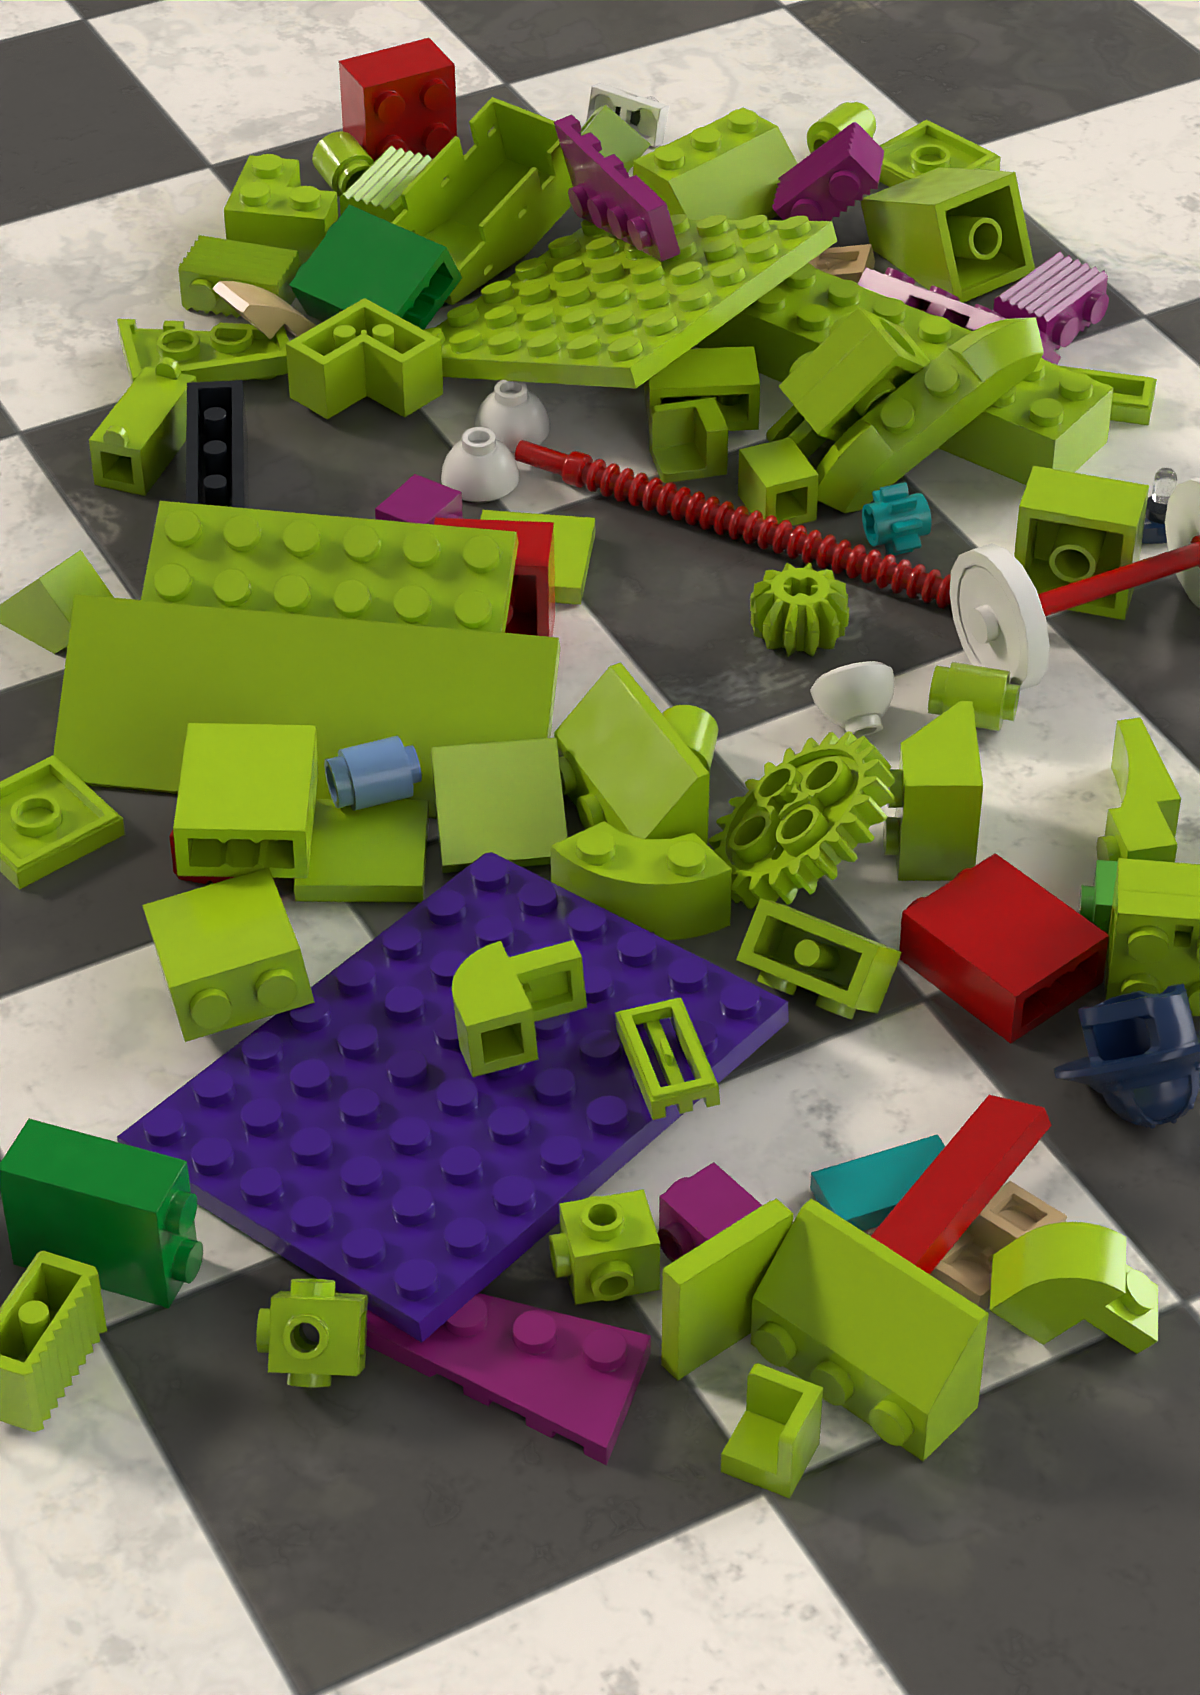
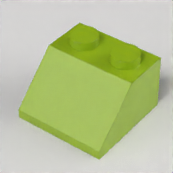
(936, 799)

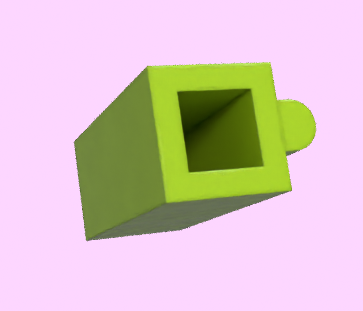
(142, 430)

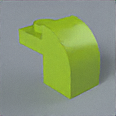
(504, 996)
(1074, 1275)

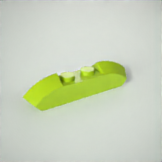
(927, 411)

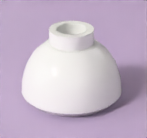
(513, 415)
(480, 467)
(855, 696)

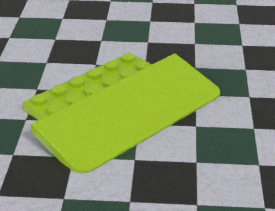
(302, 625)

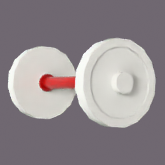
(1005, 618)

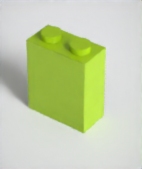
(246, 800)
(228, 954)

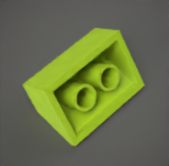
(720, 168)
(630, 764)
(870, 1331)

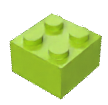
(1078, 529)

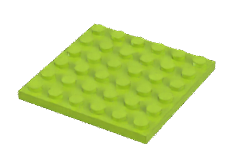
(615, 314)

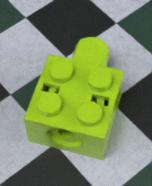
(845, 378)
(1154, 929)

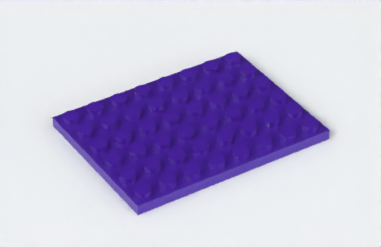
(375, 1150)

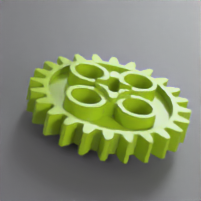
(803, 818)

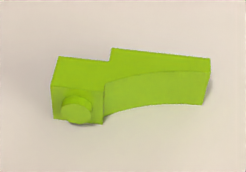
(1150, 802)

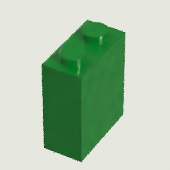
(379, 263)
(102, 1207)

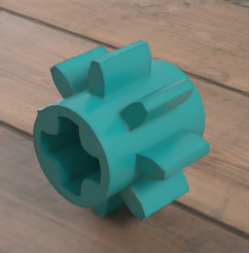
(896, 519)

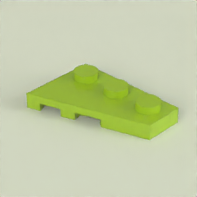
(221, 354)

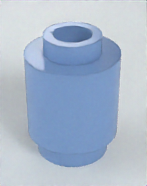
(372, 773)

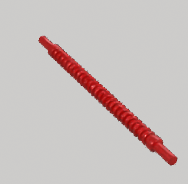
(580, 470)

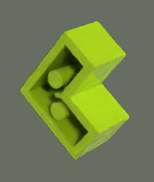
(276, 210)
(361, 356)

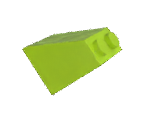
(952, 230)

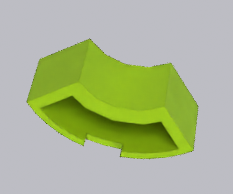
(658, 884)

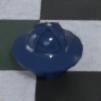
(1140, 1055)

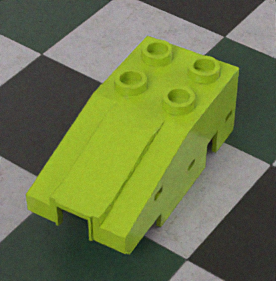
(494, 196)

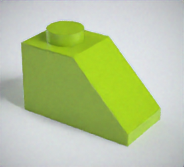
(45, 606)

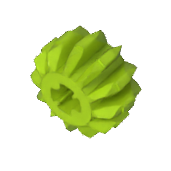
(799, 609)

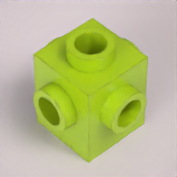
(607, 1247)
(341, 1329)

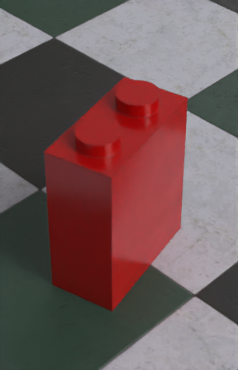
(1003, 947)

